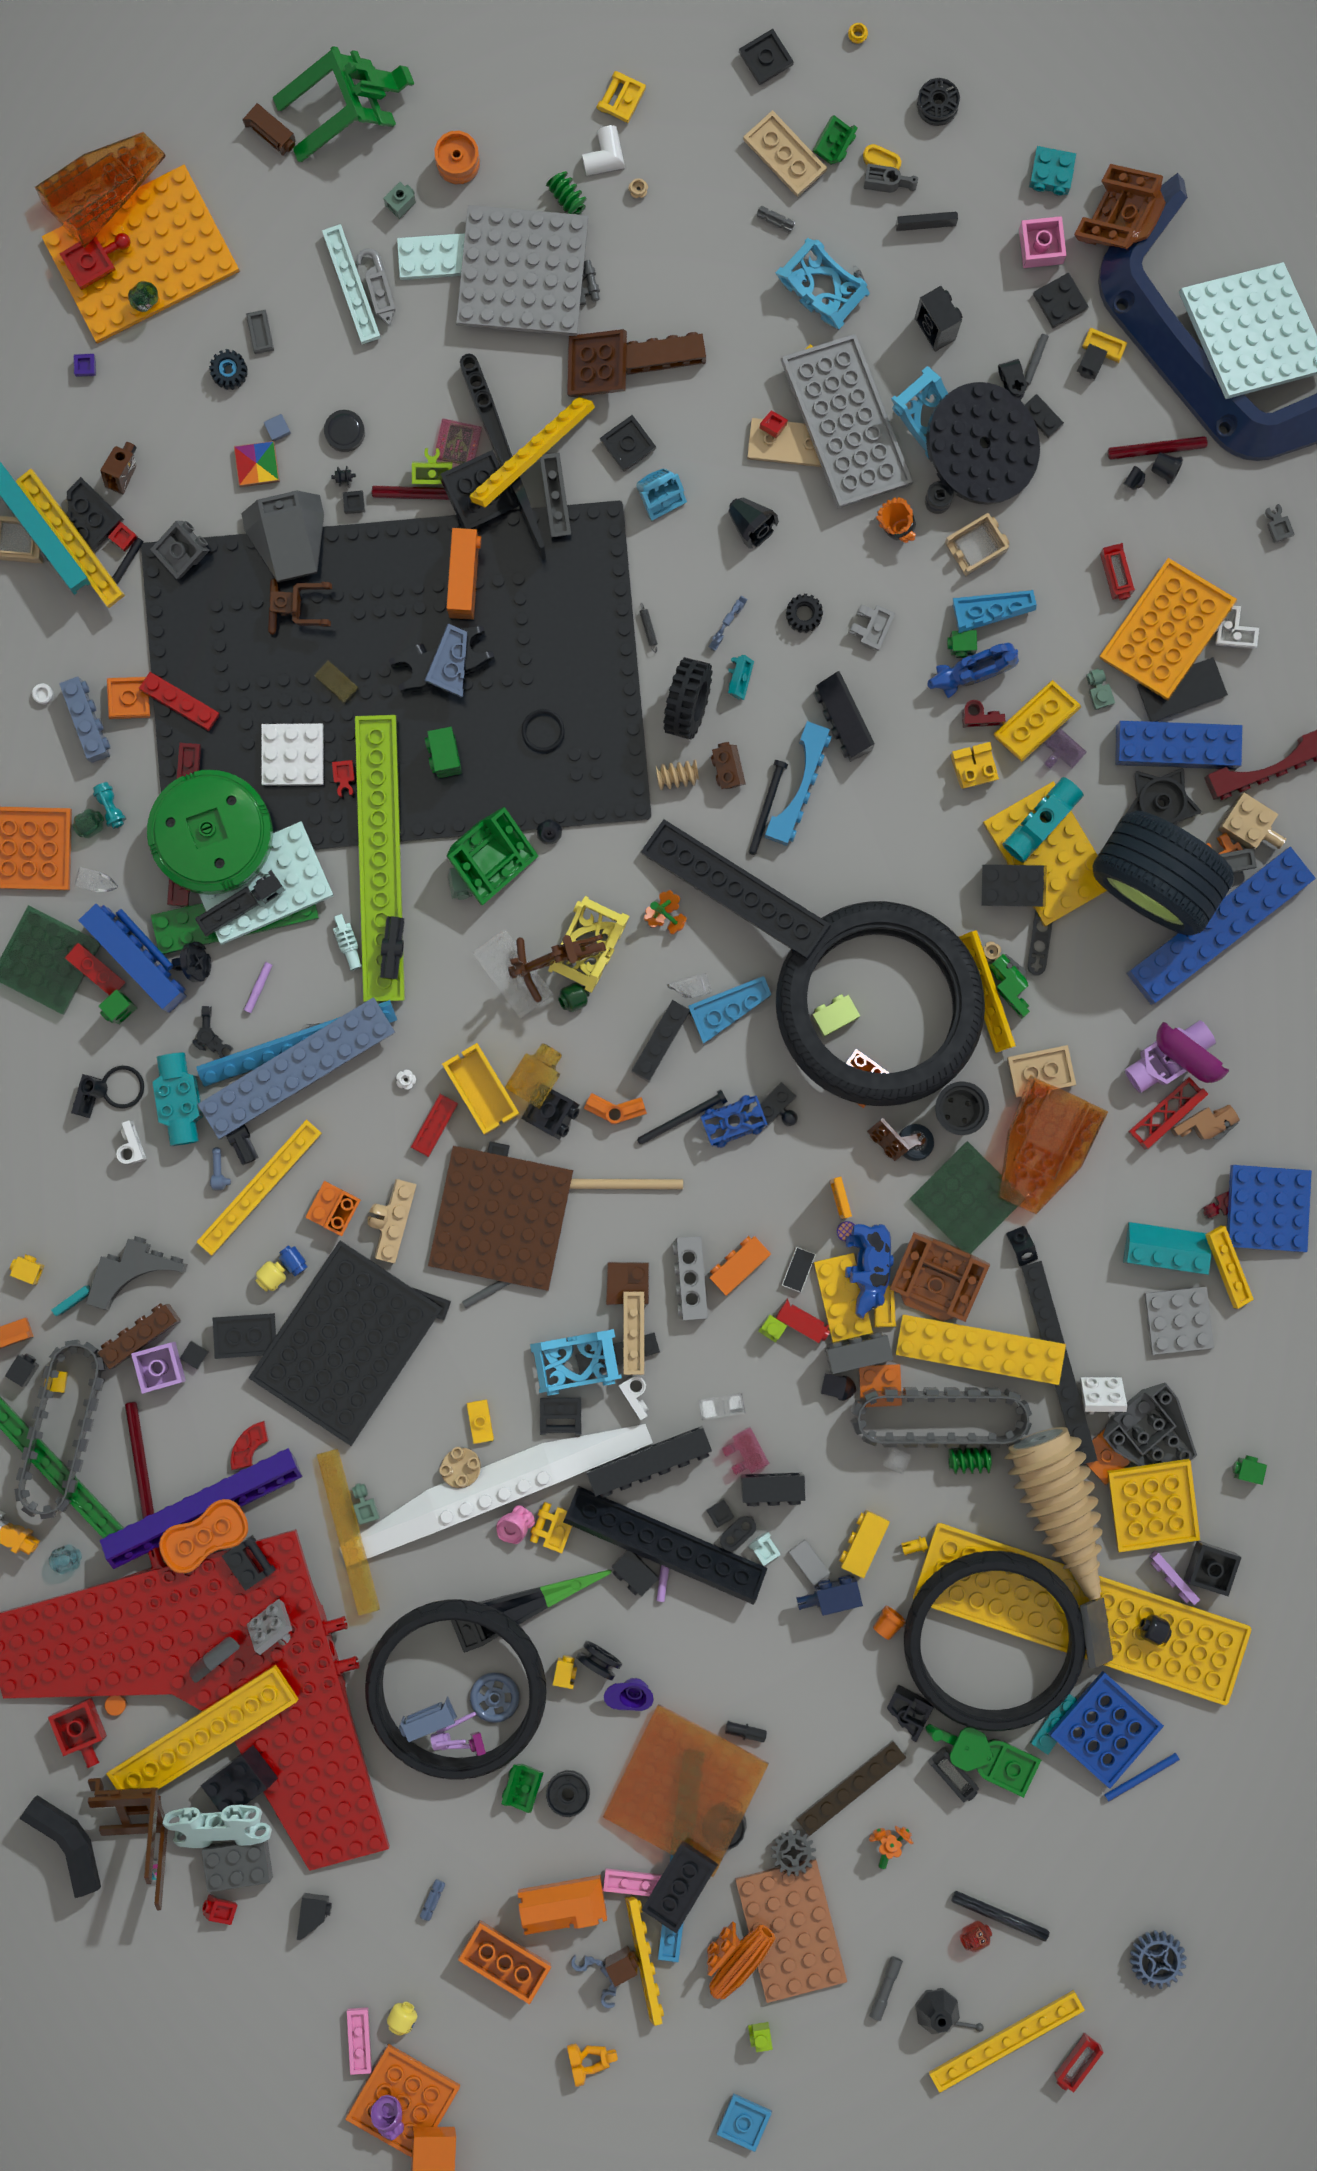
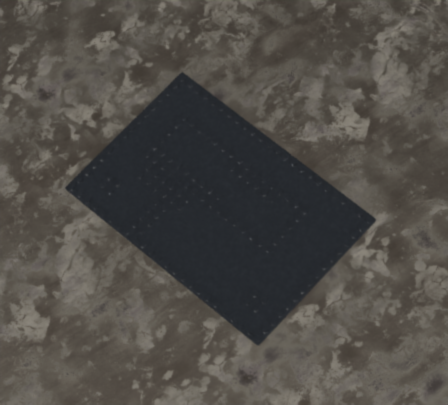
(557, 645)

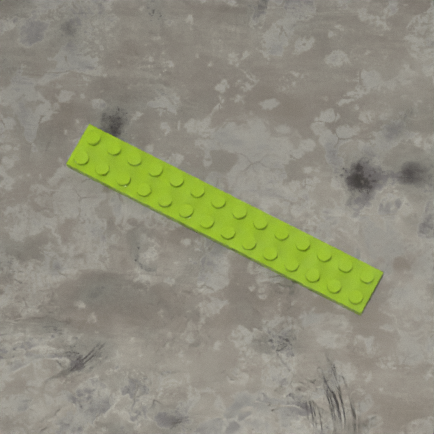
(378, 848)

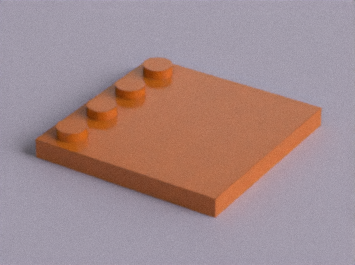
(35, 848)
(418, 2088)

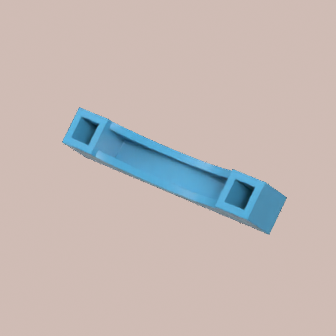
(813, 740)

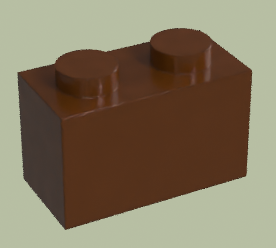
(622, 1965)

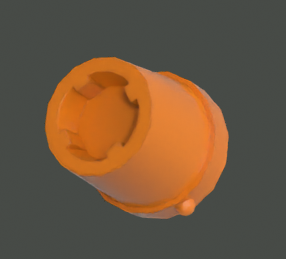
(889, 1623)

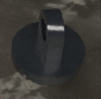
(193, 962)

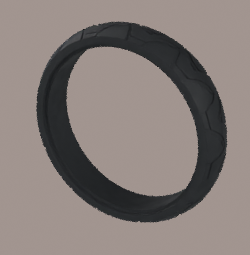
(1006, 1718)
(426, 1761)

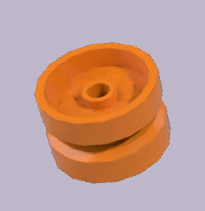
(457, 157)

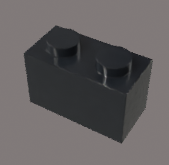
(635, 1573)

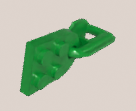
(991, 1758)

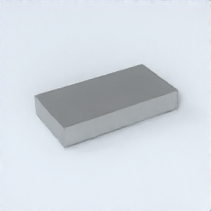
(809, 1562)

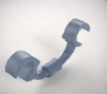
(718, 637)
(589, 1961)

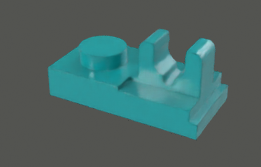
(740, 677)

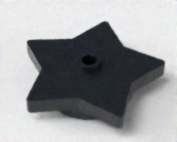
(1165, 788)

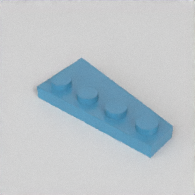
(988, 609)
(725, 1008)

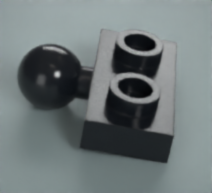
(776, 1103)

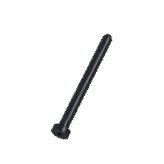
(780, 765)
(683, 1117)

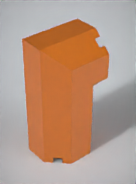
(562, 1904)

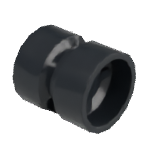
(938, 498)

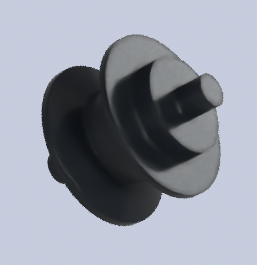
(343, 476)

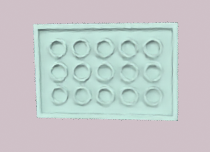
(299, 873)

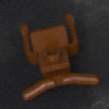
(289, 603)

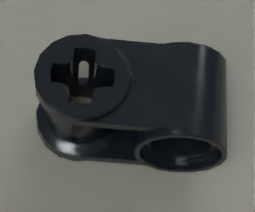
(1012, 376)

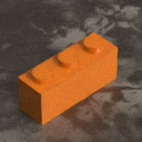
(739, 1264)

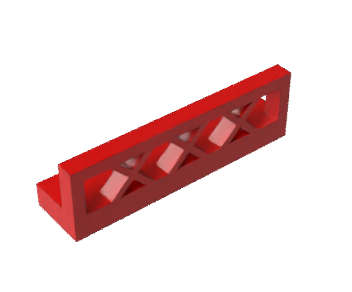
(1176, 1115)

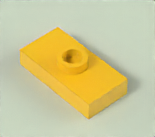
(480, 1421)

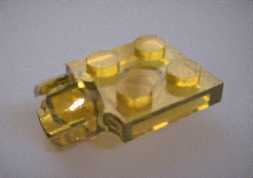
(535, 1075)

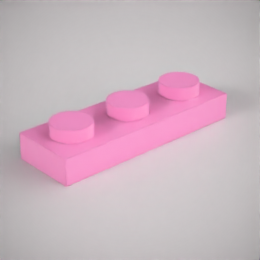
(630, 1882)
(359, 2041)

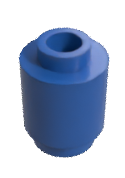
(292, 1260)

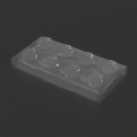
(495, 960)

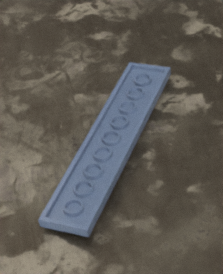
(296, 1068)

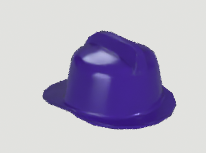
(629, 1695)

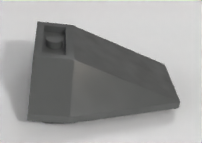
(287, 533)
(1151, 1428)

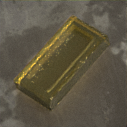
(336, 682)

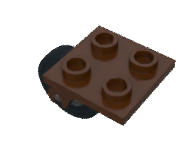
(913, 1141)

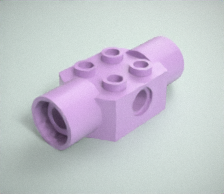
(1157, 1067)

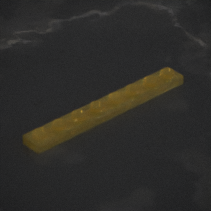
(348, 1532)

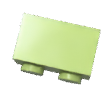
(835, 1015)

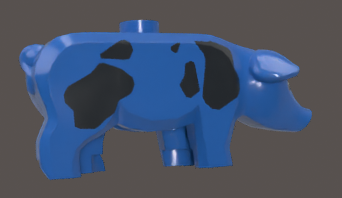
(975, 668)
(872, 1266)

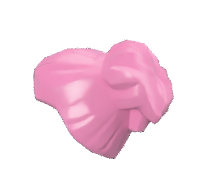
(514, 1525)

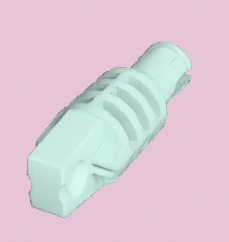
(347, 942)

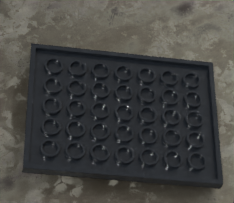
(345, 1343)

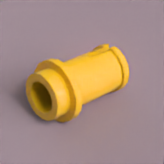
(914, 1546)

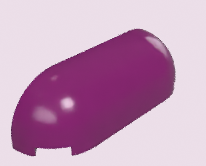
(1189, 1054)

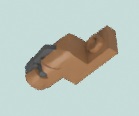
(1209, 1124)

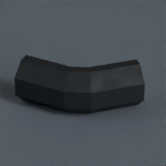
(72, 1841)

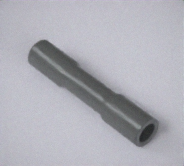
(890, 1976)

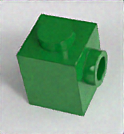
(962, 643)
(1250, 1470)

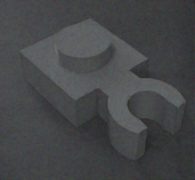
(1279, 527)

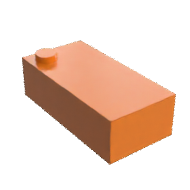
(463, 573)
(504, 1962)
(433, 2149)

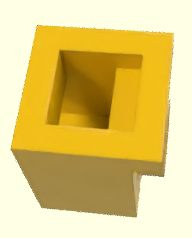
(565, 1672)

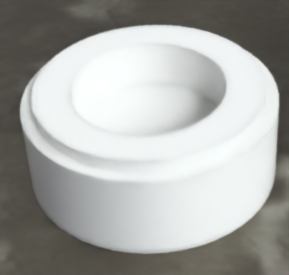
(42, 694)

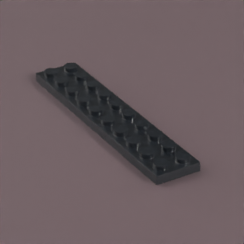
(736, 889)
(665, 1545)

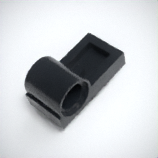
(88, 1091)

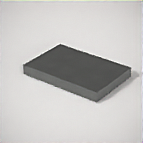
(1096, 1633)

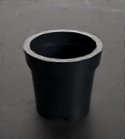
(975, 1113)

